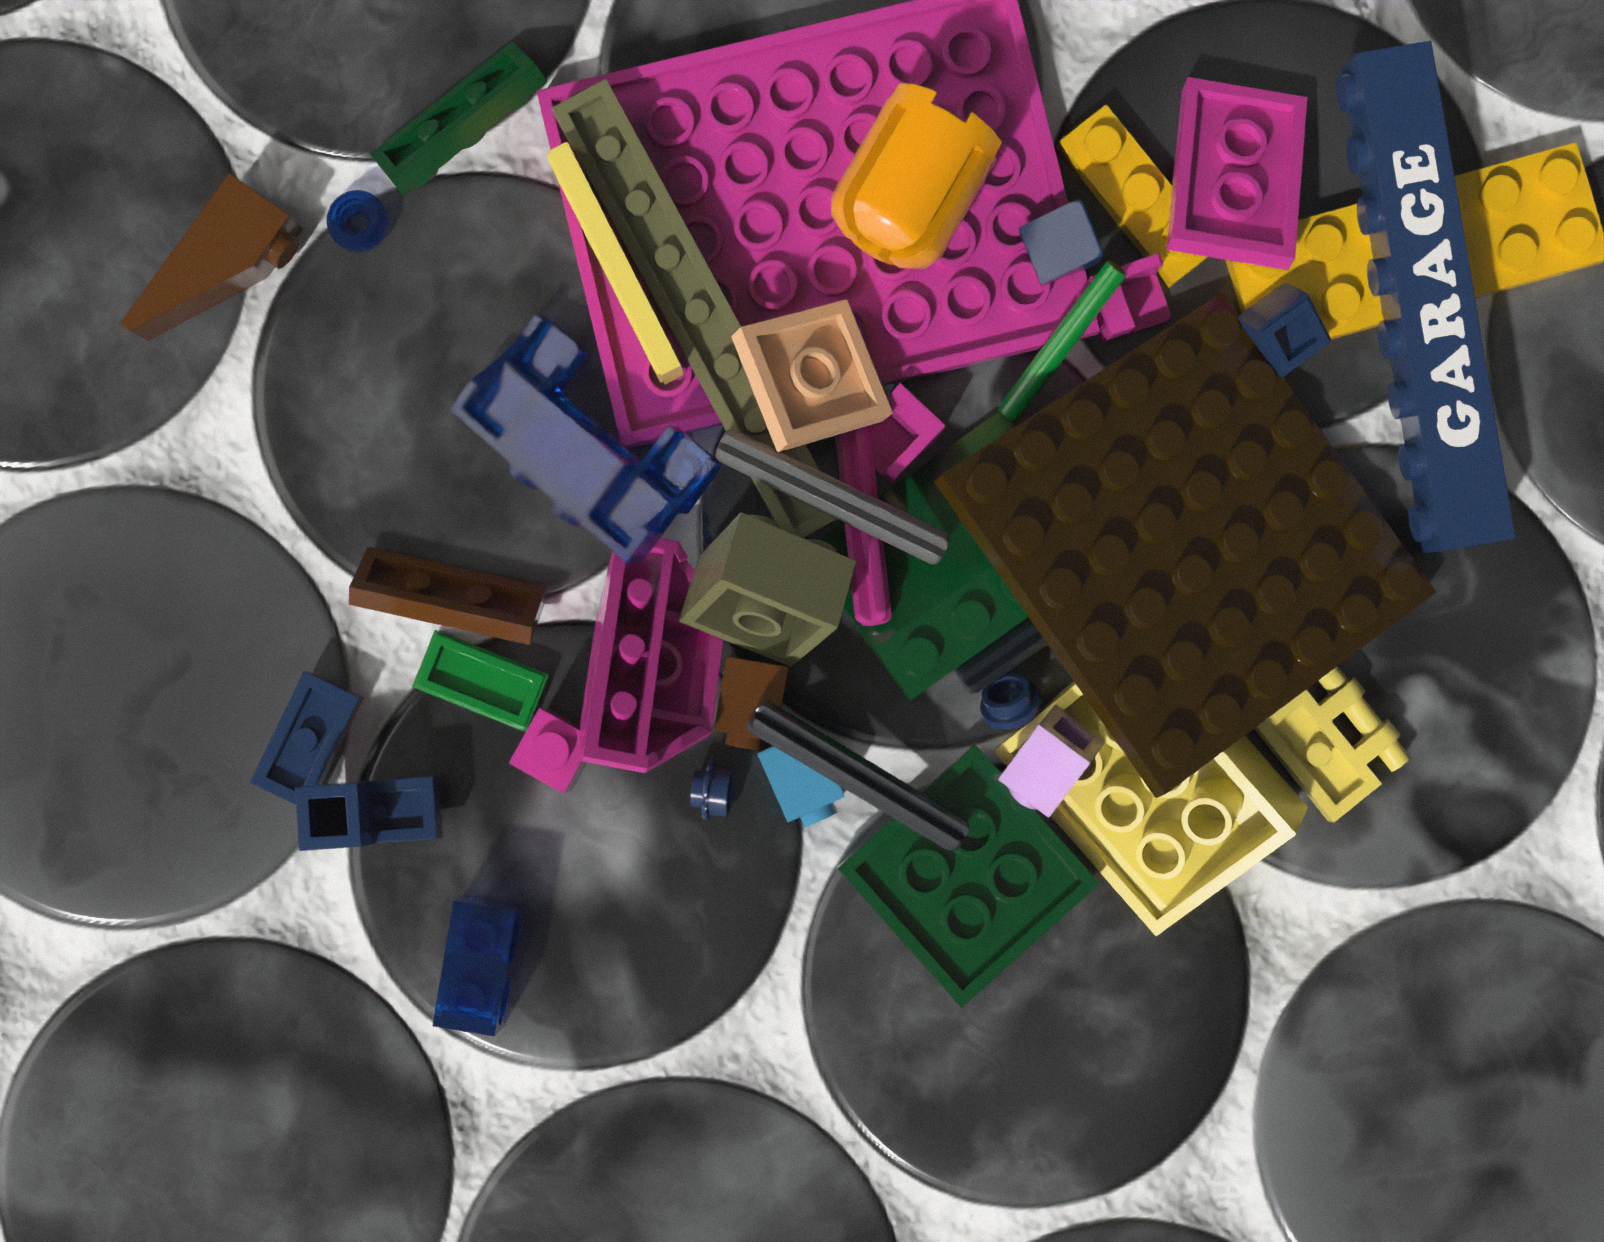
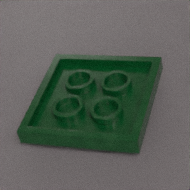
(974, 905)

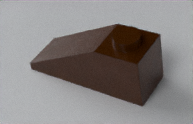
(222, 253)

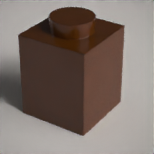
(742, 688)

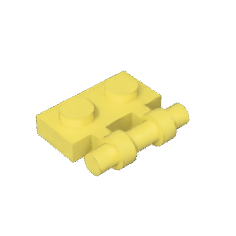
(1318, 753)

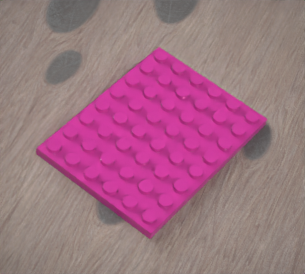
(751, 159)

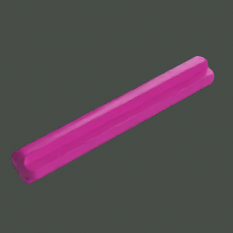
(869, 576)

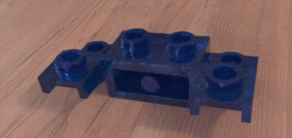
(571, 456)

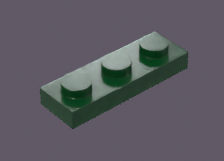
(459, 118)

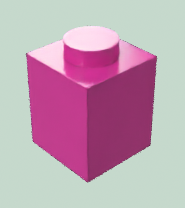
(551, 750)

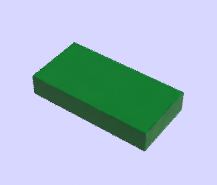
(481, 680)

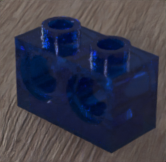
(478, 965)

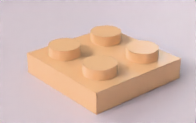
(811, 375)

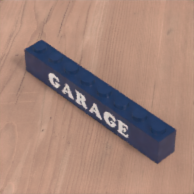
(1425, 298)

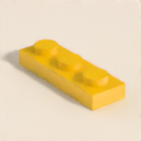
(1127, 187)

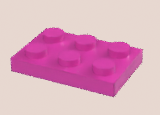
(1237, 174)

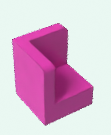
(1136, 302)
(903, 434)

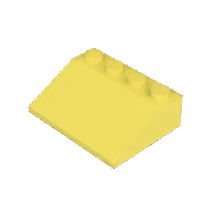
(1176, 847)

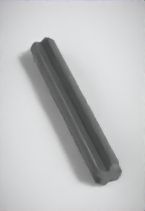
(832, 496)

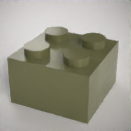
(768, 589)

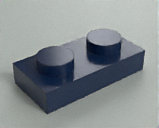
(306, 737)

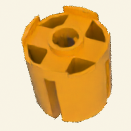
(913, 179)

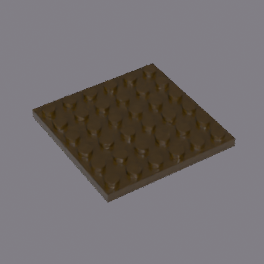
(1185, 542)

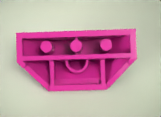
(647, 672)

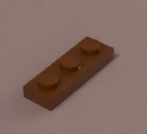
(447, 595)

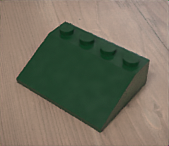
(943, 608)

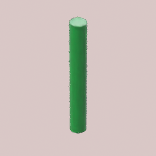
(1062, 340)

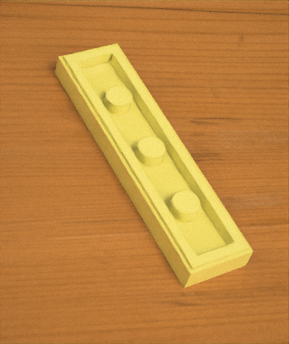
(614, 263)

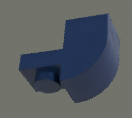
(368, 812)

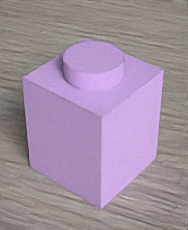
(1051, 761)

